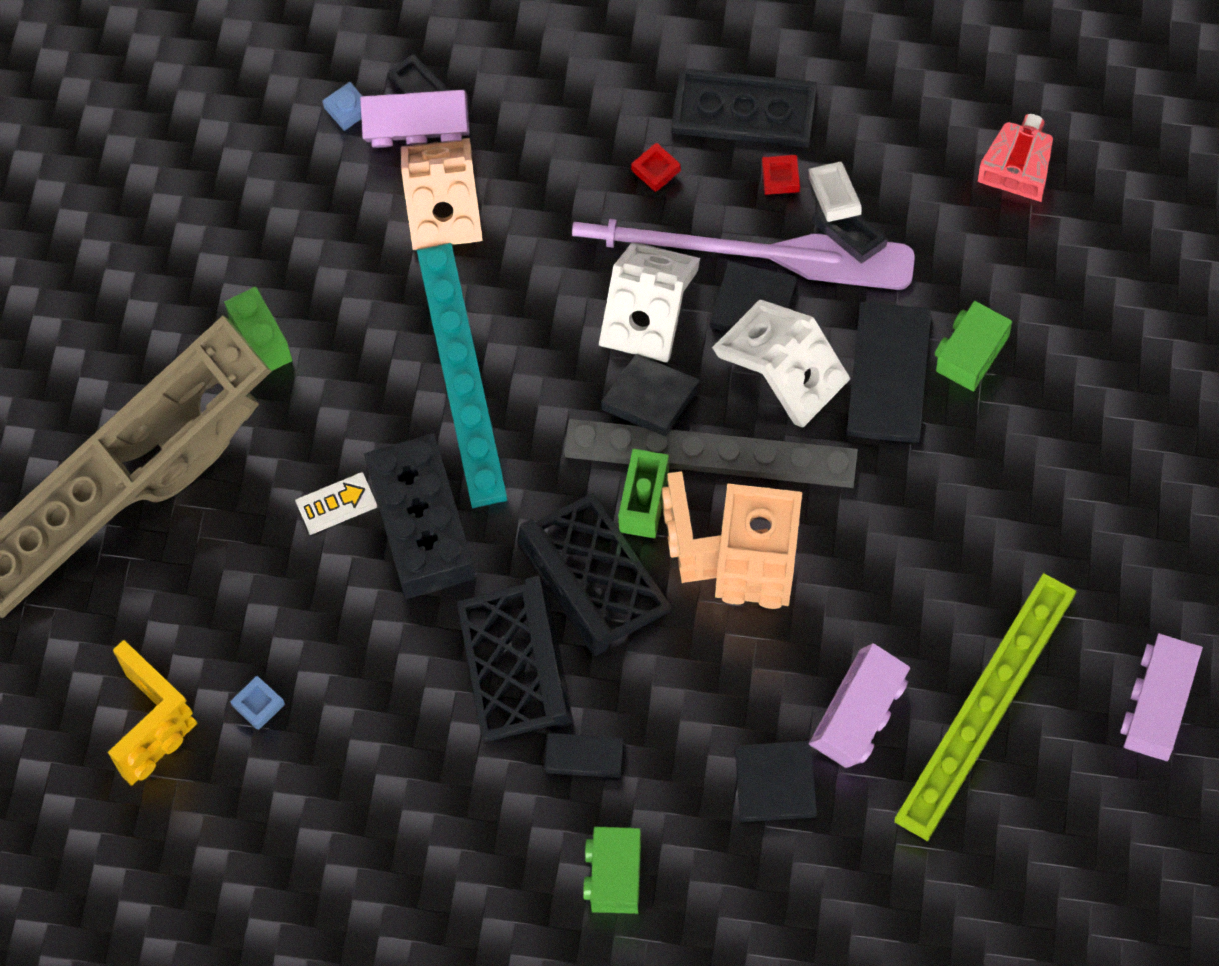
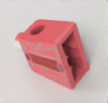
(1018, 159)

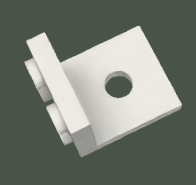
(652, 283)
(782, 349)

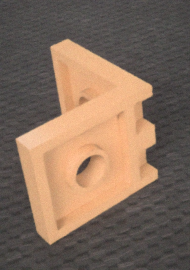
(436, 175)
(695, 556)
(753, 563)

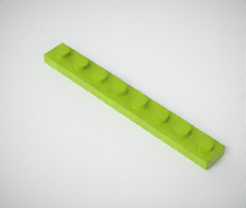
(985, 707)

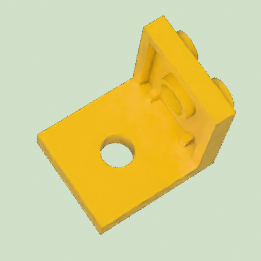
(160, 730)

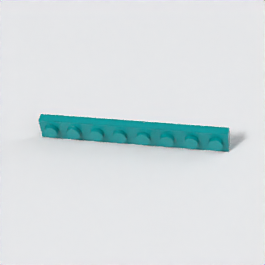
(462, 376)

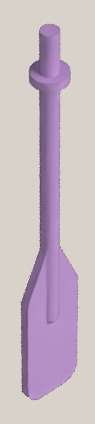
(810, 256)

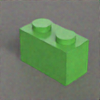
(258, 327)
(973, 345)
(643, 494)
(614, 870)

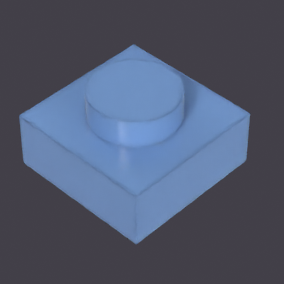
(344, 106)
(257, 703)

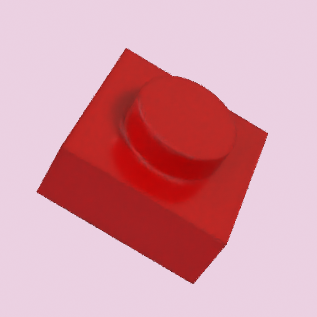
(656, 167)
(780, 174)

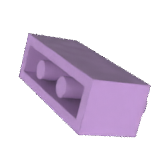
(415, 117)
(1161, 696)
(860, 706)

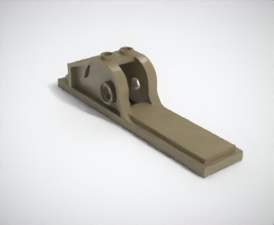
(95, 483)

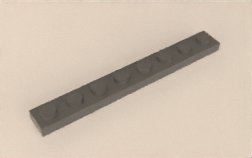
(715, 453)

